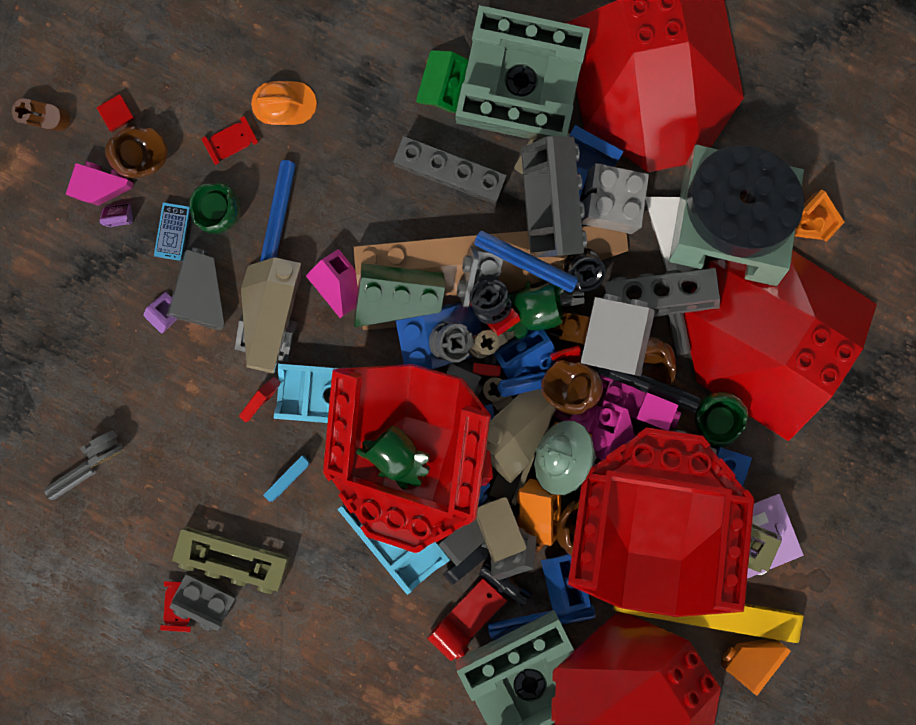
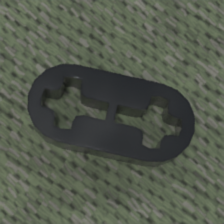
(455, 572)

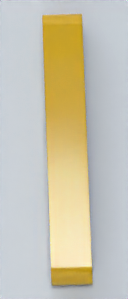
(754, 621)

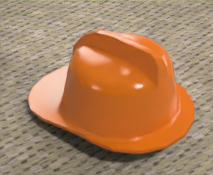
(284, 103)

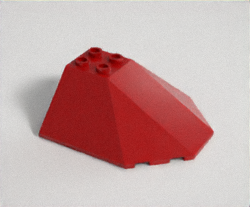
(658, 78)
(781, 343)
(439, 418)
(663, 528)
(634, 677)

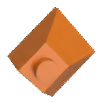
(754, 662)

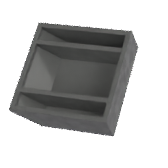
(553, 197)

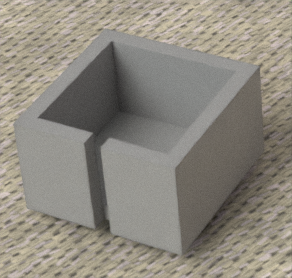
(617, 200)

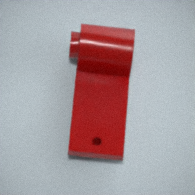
(466, 619)

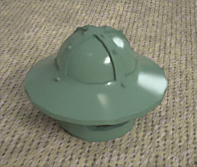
(564, 457)

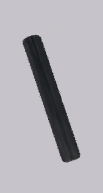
(655, 387)

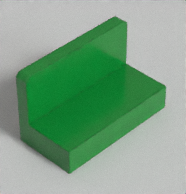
(443, 80)

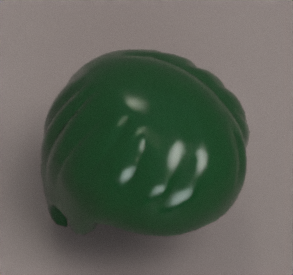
(215, 207)
(721, 418)

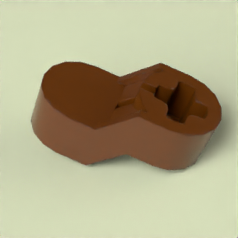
(29, 111)

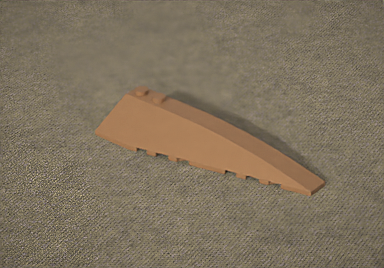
(447, 257)

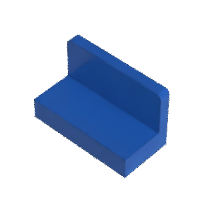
(594, 150)

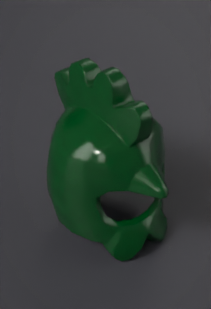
(537, 308)
(396, 457)

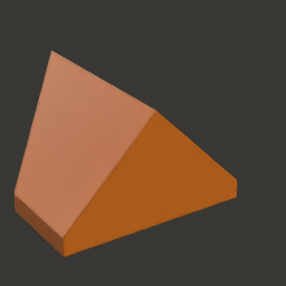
(819, 218)

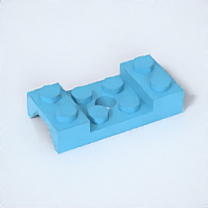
(302, 393)
(404, 566)

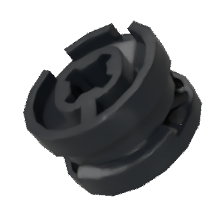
(587, 268)
(490, 300)

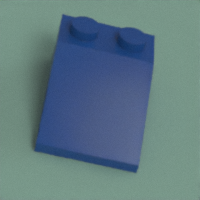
(415, 333)

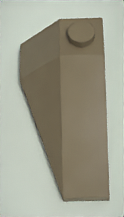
(267, 305)
(518, 432)

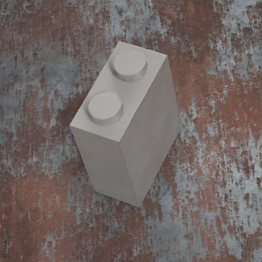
(618, 335)

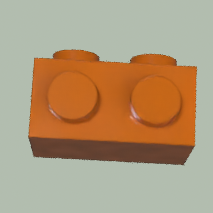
(538, 512)

